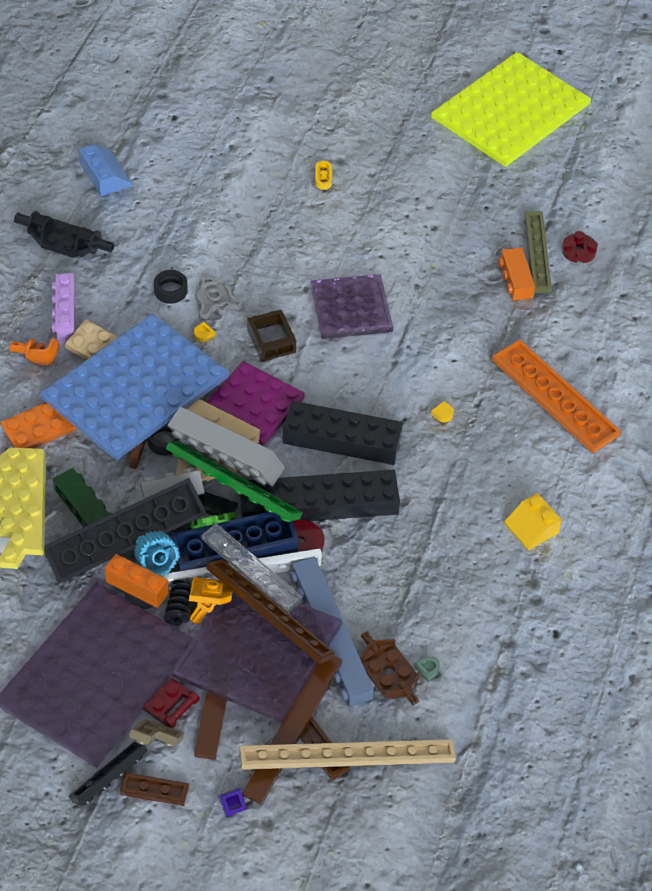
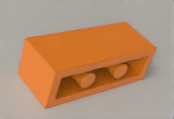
(516, 274)
(136, 580)

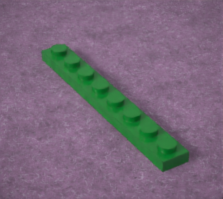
(238, 483)

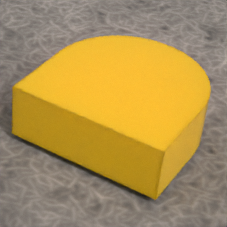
(203, 332)
(443, 412)

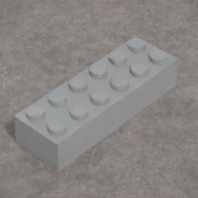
(226, 446)

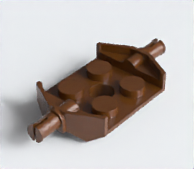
(384, 655)

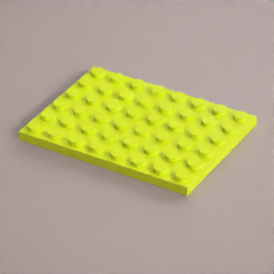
(511, 108)

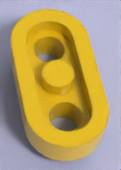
(323, 175)

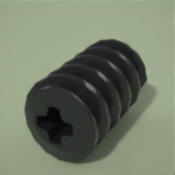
(178, 605)

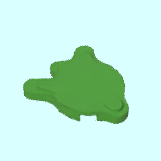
(211, 520)

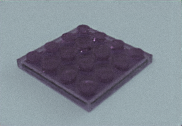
(351, 306)

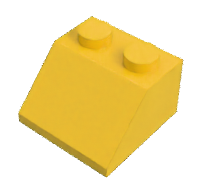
(533, 522)

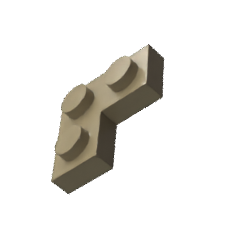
(148, 731)

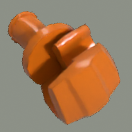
(37, 353)

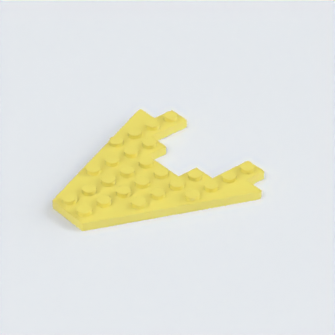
(22, 504)

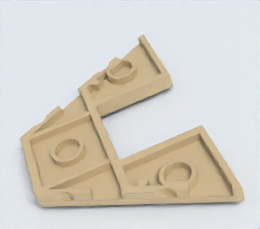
(225, 420)

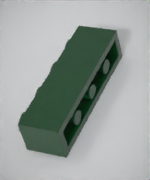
(79, 497)

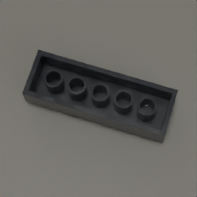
(342, 432)

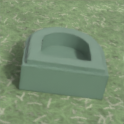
(428, 667)

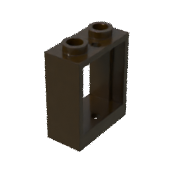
(274, 348)

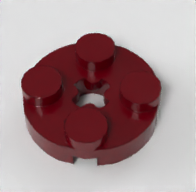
(581, 240)

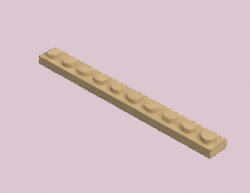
(346, 754)

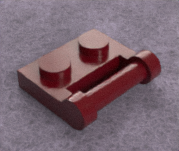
(166, 698)

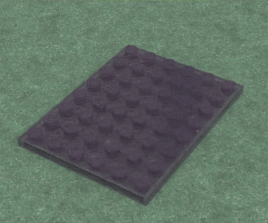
(95, 674)

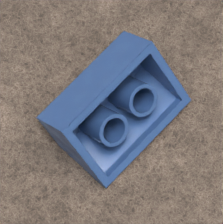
(103, 169)

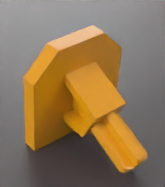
(207, 594)

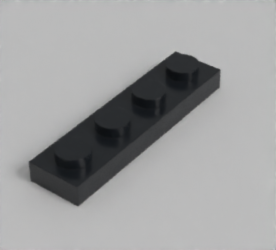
(113, 769)

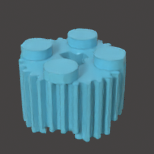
(156, 552)

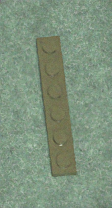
(538, 251)

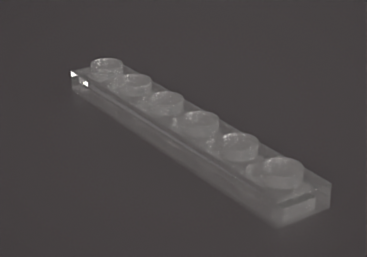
(252, 568)

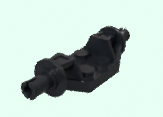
(62, 236)

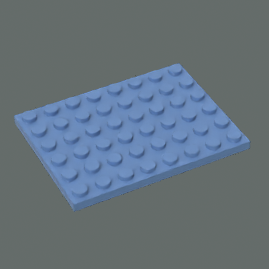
(134, 386)

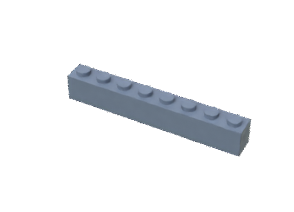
(316, 594)

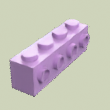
(64, 307)

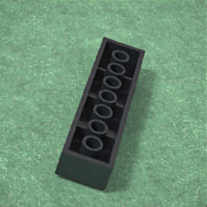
(333, 495)
(120, 530)

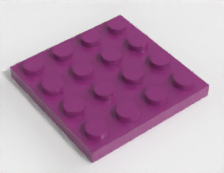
(256, 399)

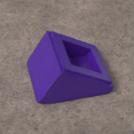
(232, 802)

